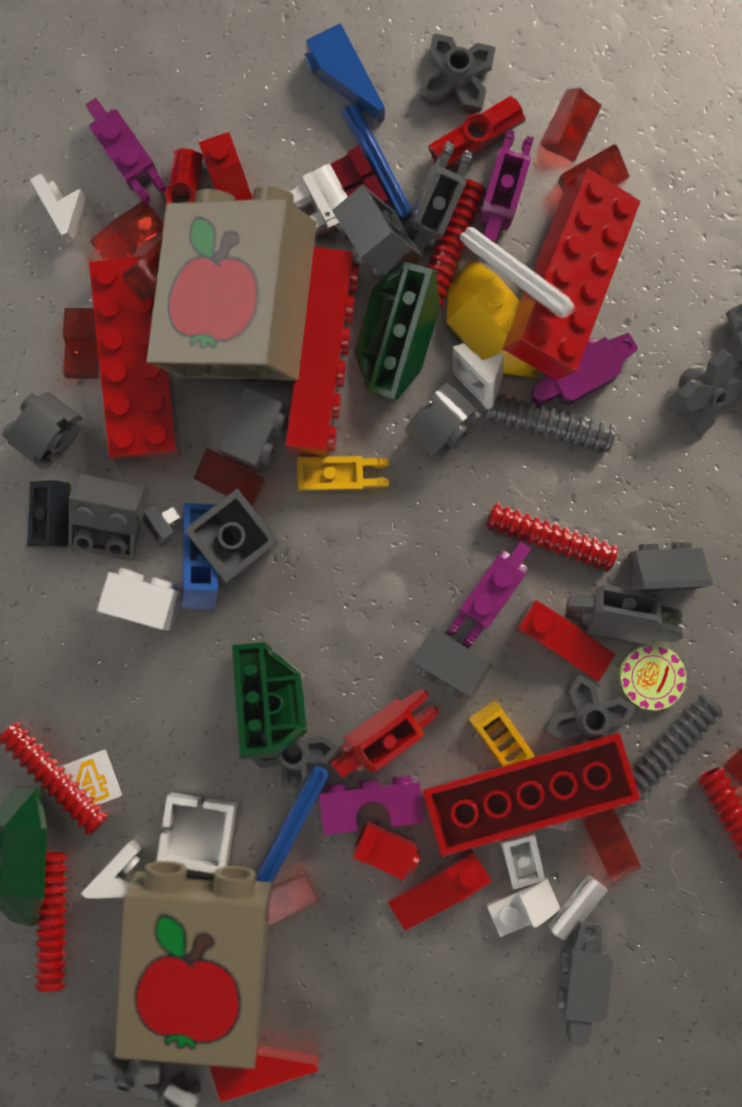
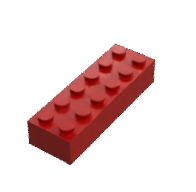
(579, 263)
(324, 343)
(135, 393)
(531, 794)

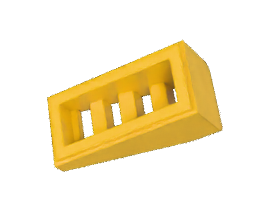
(487, 715)

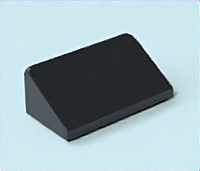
(48, 514)

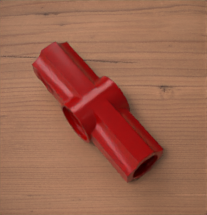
(492, 122)
(184, 175)

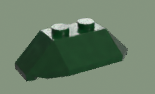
(397, 329)
(267, 701)
(22, 855)

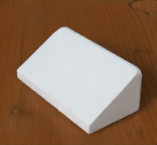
(577, 907)

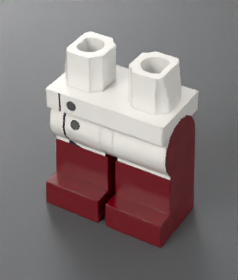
(332, 185)

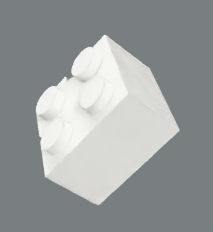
(139, 601)
(199, 833)

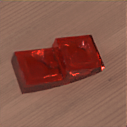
(127, 232)
(80, 340)
(611, 843)

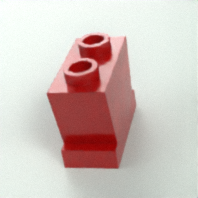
(386, 850)

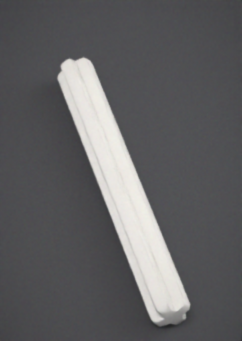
(517, 272)

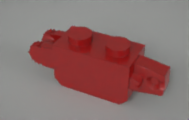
(385, 735)

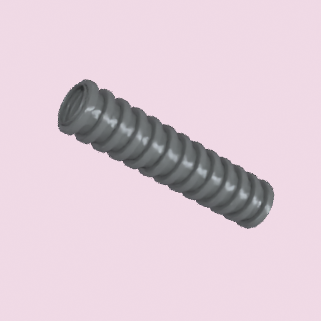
(552, 422)
(675, 744)

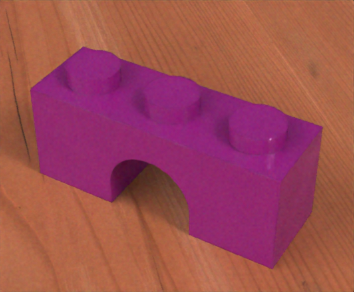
(341, 804)

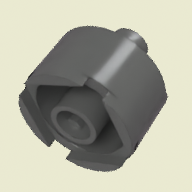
(443, 422)
(43, 429)

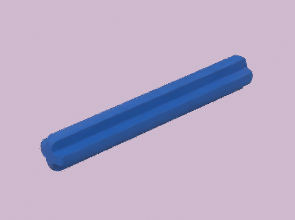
(377, 161)
(292, 824)

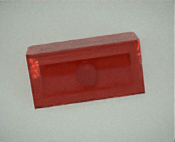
(571, 123)
(605, 163)
(226, 476)
(291, 896)

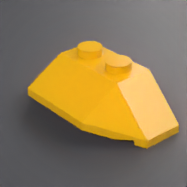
(482, 313)

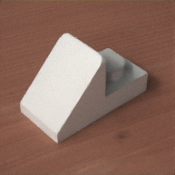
(63, 210)
(477, 375)
(522, 860)
(110, 881)
(523, 907)

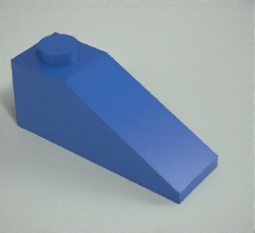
(341, 69)
(198, 577)

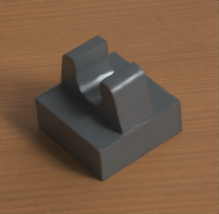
(161, 523)
(175, 1096)

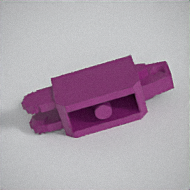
(123, 150)
(505, 186)
(597, 368)
(491, 592)

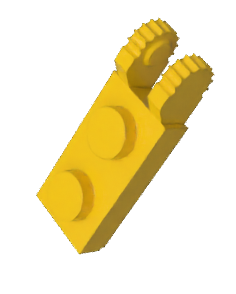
(338, 473)

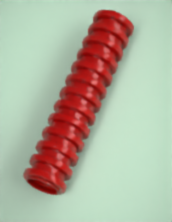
(450, 245)
(552, 537)
(53, 778)
(724, 803)
(51, 926)

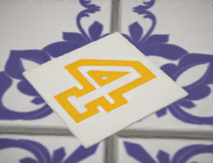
(95, 776)

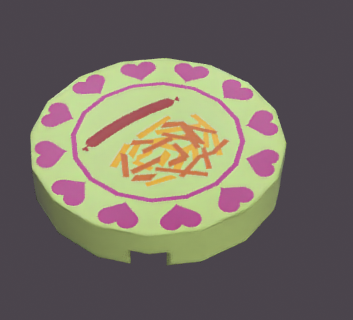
(652, 677)

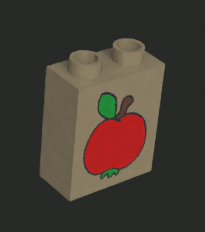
(233, 287)
(192, 966)

